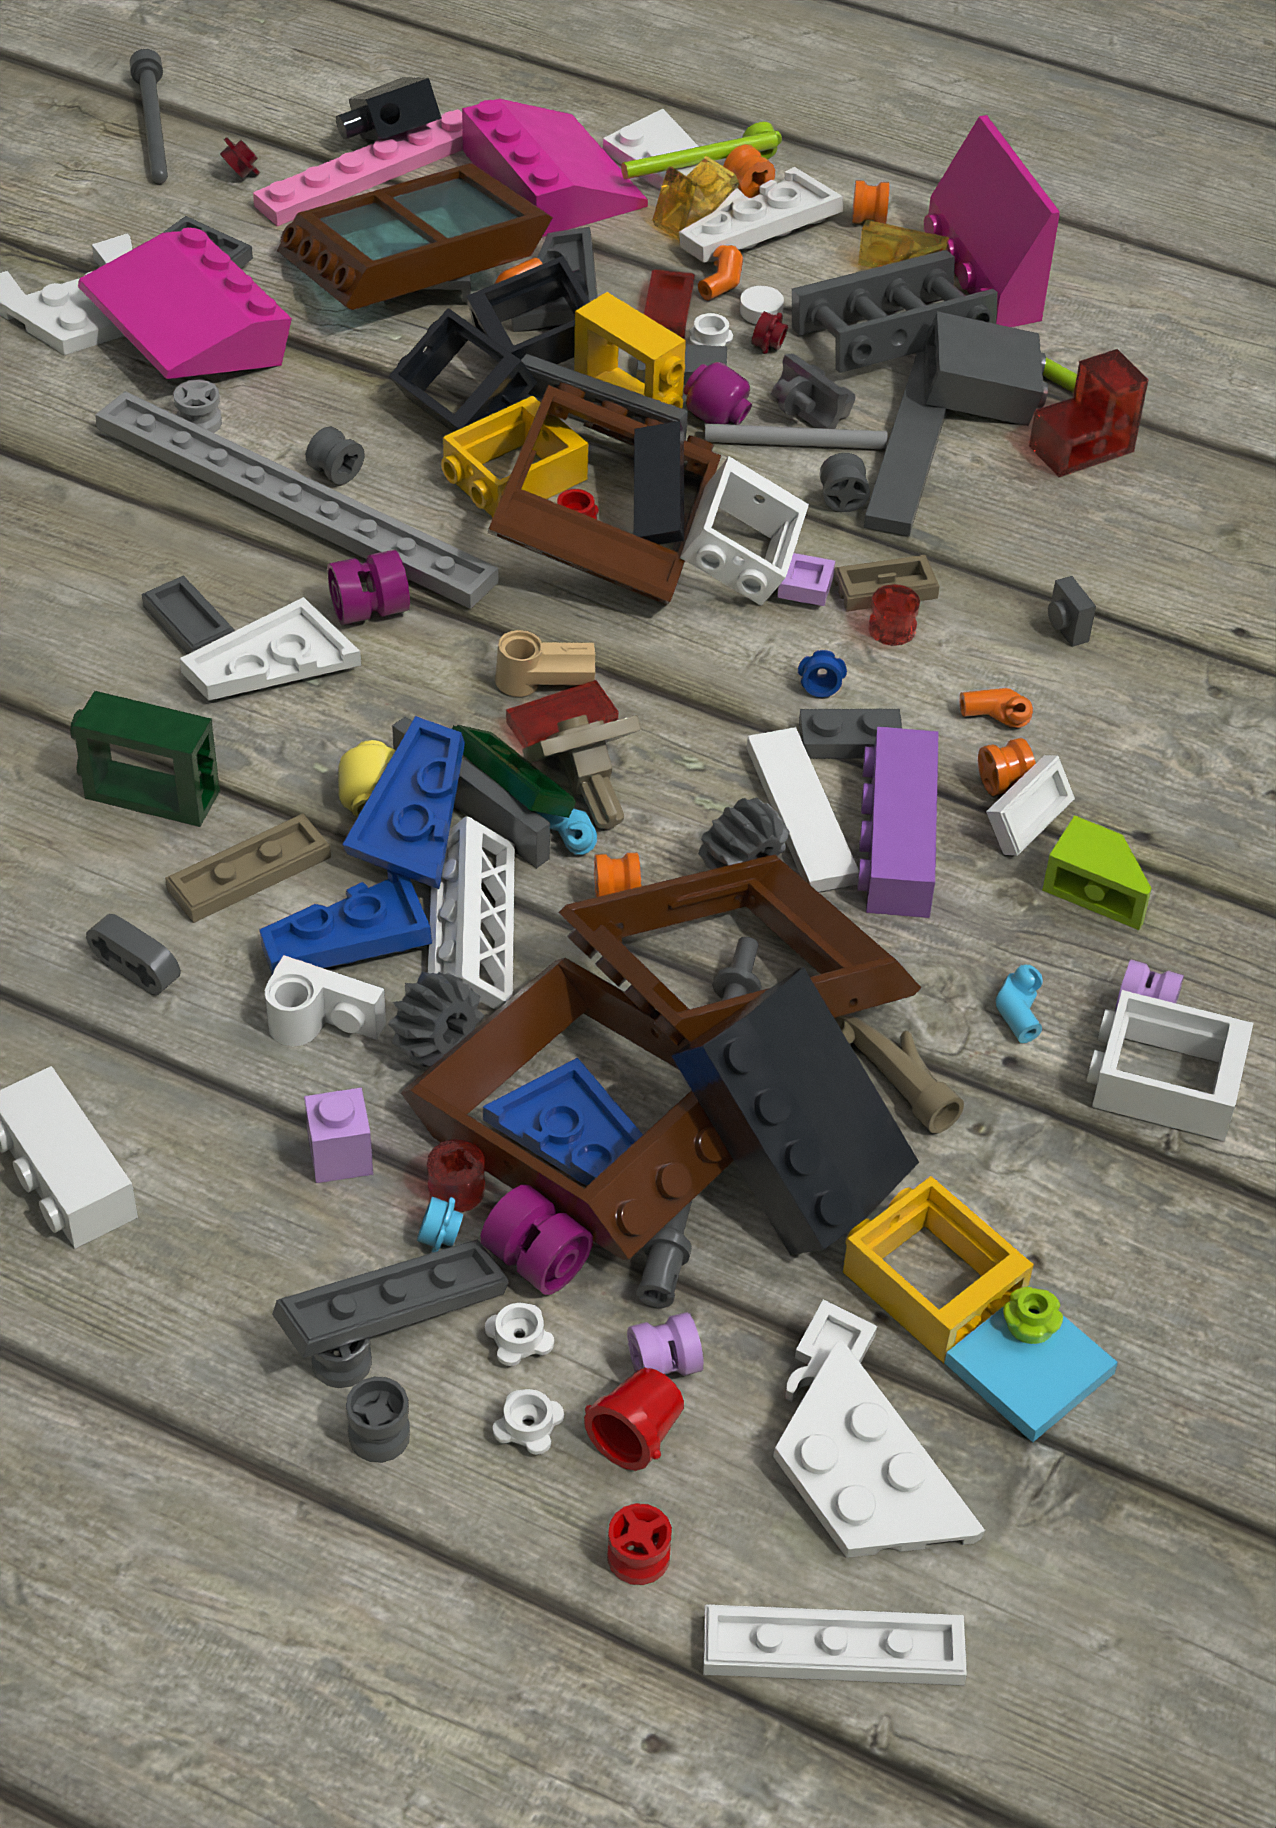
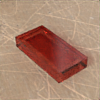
(670, 299)
(539, 718)

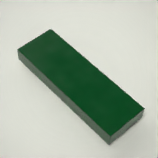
(515, 773)

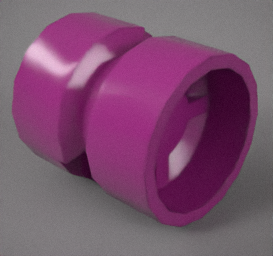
(385, 584)
(536, 1239)

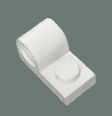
(307, 996)

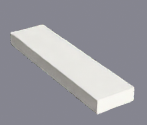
(804, 808)
(834, 1645)

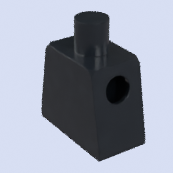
(389, 109)

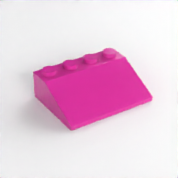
(548, 162)
(996, 224)
(189, 307)

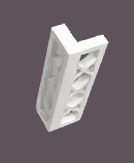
(462, 906)

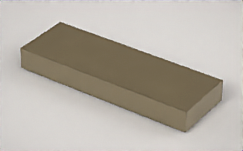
(248, 868)

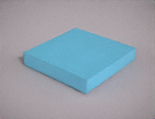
(1030, 1381)

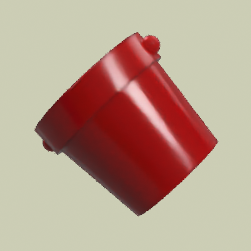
(634, 1418)

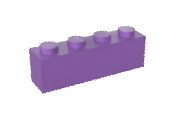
(901, 822)

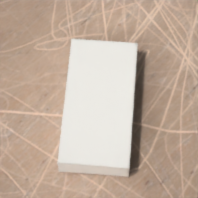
(1030, 805)

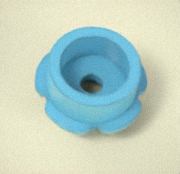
(440, 1224)

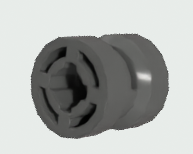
(378, 1419)

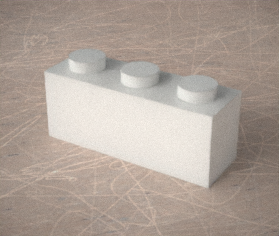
(63, 1159)

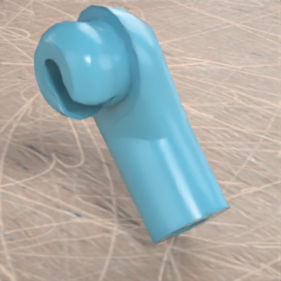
(575, 831)
(1016, 1000)

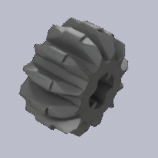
(743, 834)
(434, 1016)

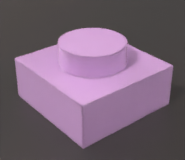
(807, 580)

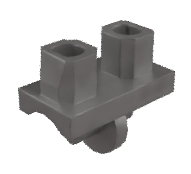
(810, 394)

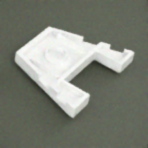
(62, 312)

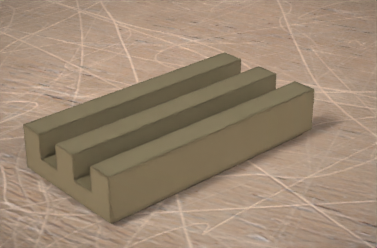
(861, 580)

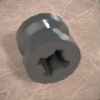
(335, 455)
(844, 482)
(344, 1369)

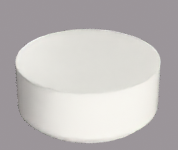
(760, 299)

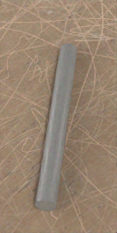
(796, 436)

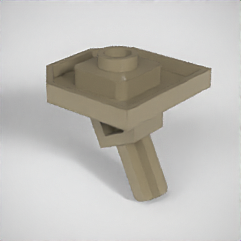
(587, 762)

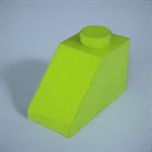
(1098, 873)

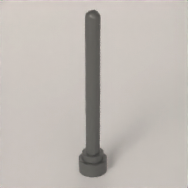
(147, 71)

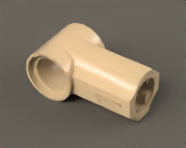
(528, 662)

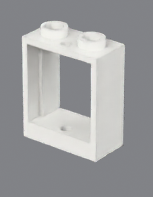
(776, 516)
(1179, 1030)

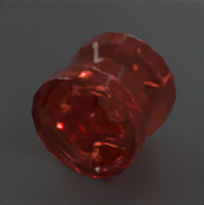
(894, 614)
(469, 1182)

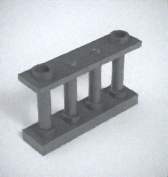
(881, 291)

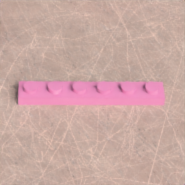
(361, 169)

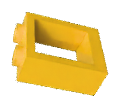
(611, 324)
(560, 448)
(966, 1234)

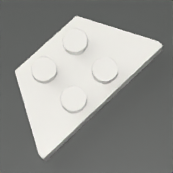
(867, 1468)

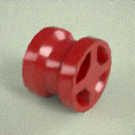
(643, 1528)

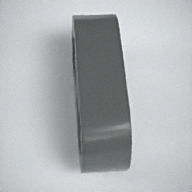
(133, 954)

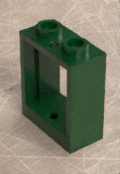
(152, 730)

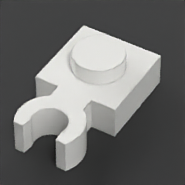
(827, 1328)

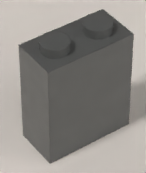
(984, 369)

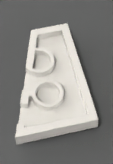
(270, 652)

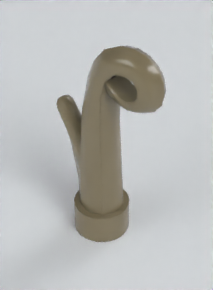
(931, 1100)

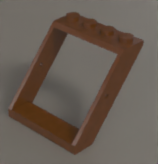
(645, 1182)

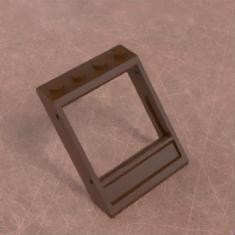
(580, 539)
(850, 963)

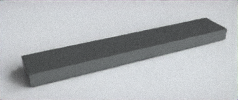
(906, 458)

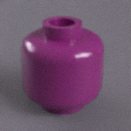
(717, 394)

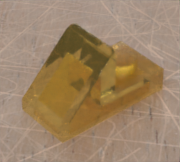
(693, 196)
(889, 244)

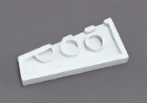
(652, 137)
(772, 213)

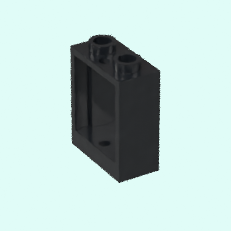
(524, 293)
(444, 339)

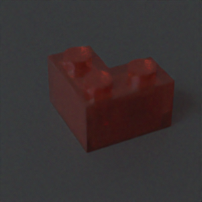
(1097, 421)

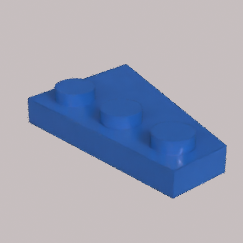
(412, 805)
(356, 928)
(565, 1121)

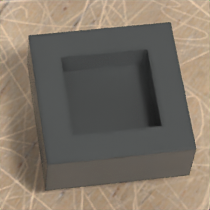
(1071, 611)

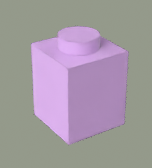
(338, 1135)

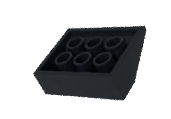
(797, 1114)

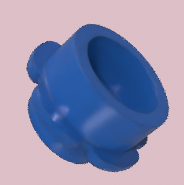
(822, 684)

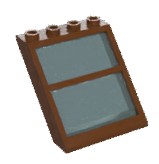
(413, 235)

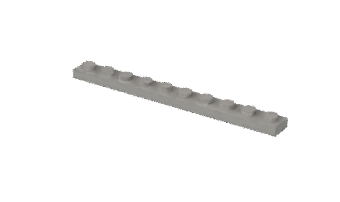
(296, 498)

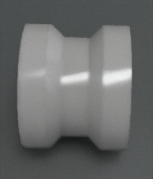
(198, 404)

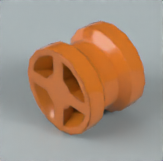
(749, 169)
(870, 202)
(1005, 765)
(616, 874)

